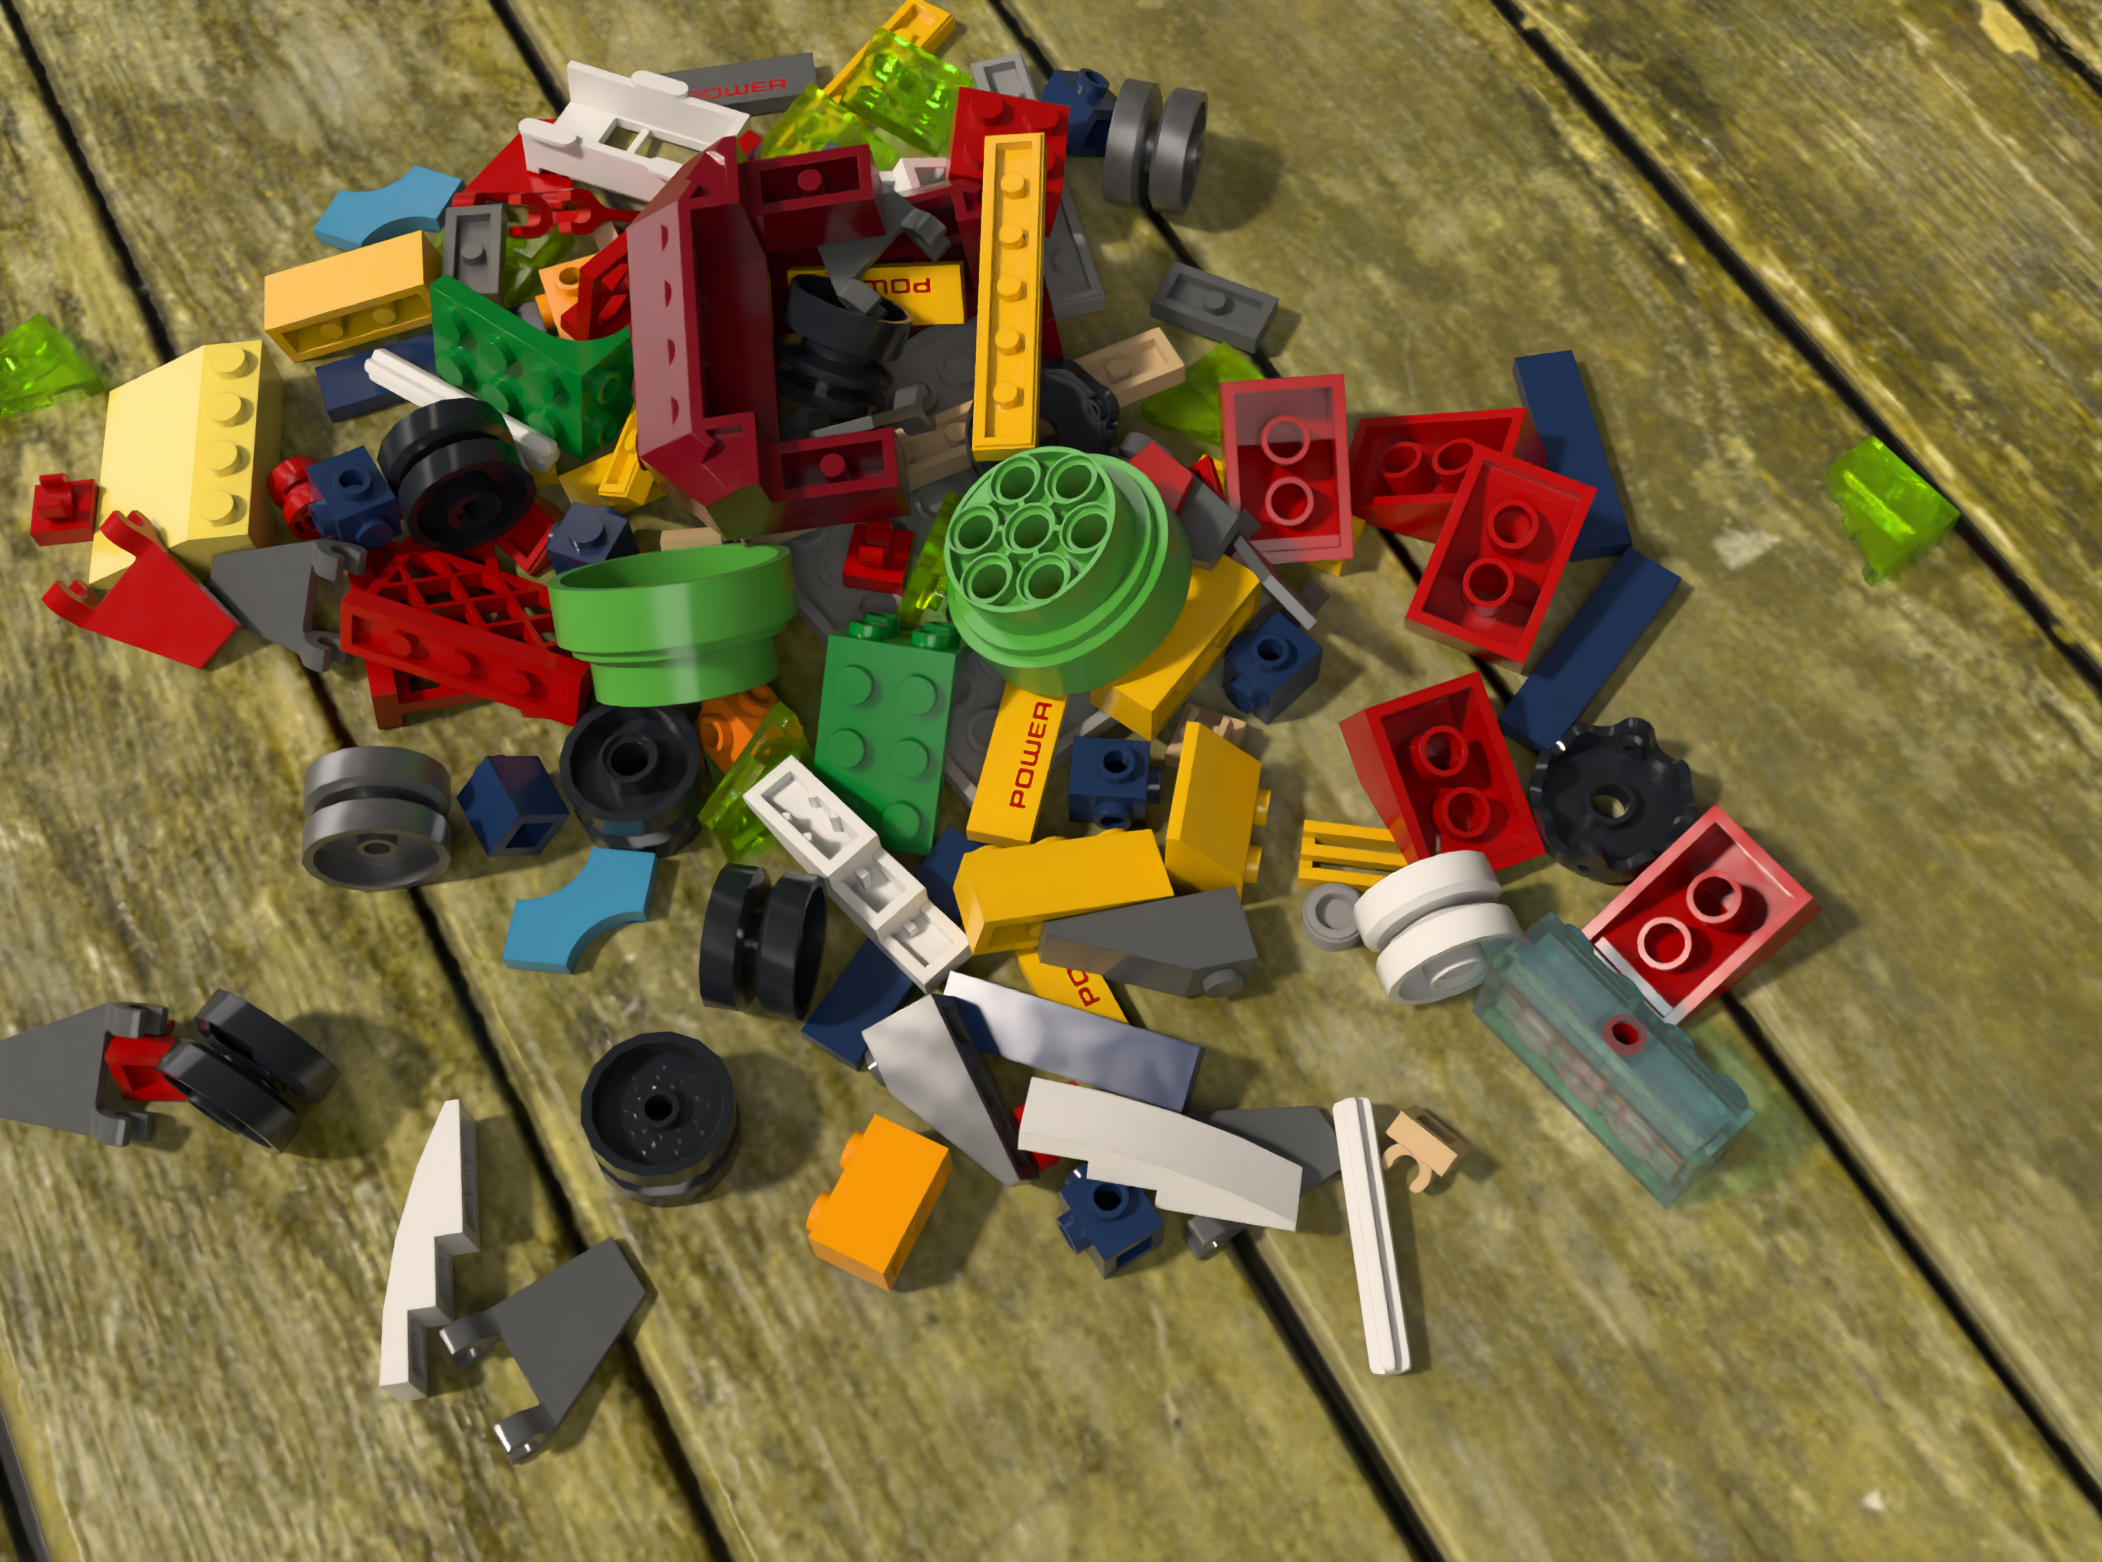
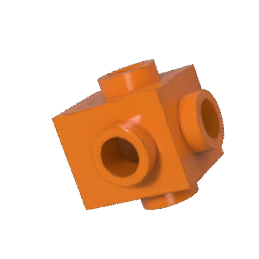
(731, 721)

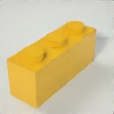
(352, 297)
(1213, 614)
(1016, 889)

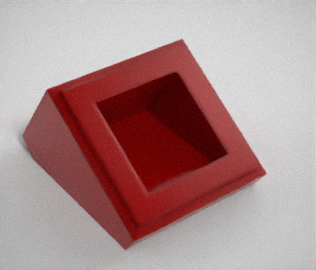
(528, 539)

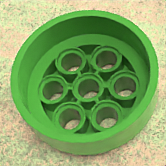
(1065, 569)
(677, 621)

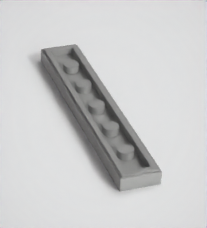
(1067, 258)

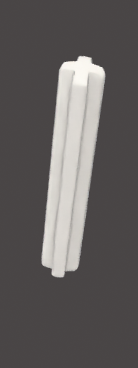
(425, 388)
(1372, 1237)

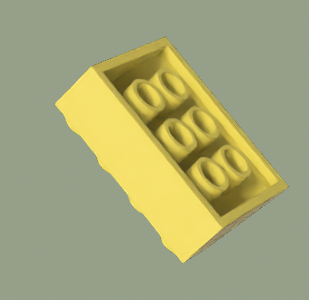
(193, 457)

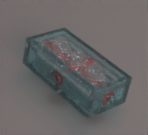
(1611, 1059)

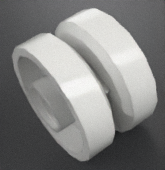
(1435, 926)

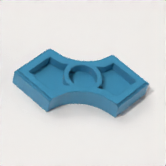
(378, 215)
(556, 928)

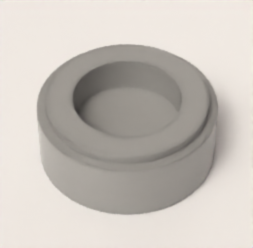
(1329, 919)

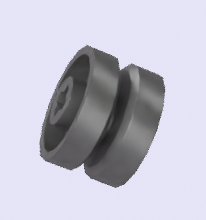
(1155, 146)
(376, 818)

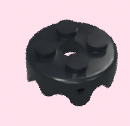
(1076, 408)
(1616, 763)

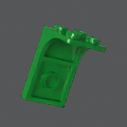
(550, 383)
(890, 724)

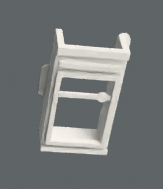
(642, 104)

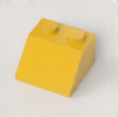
(1214, 815)

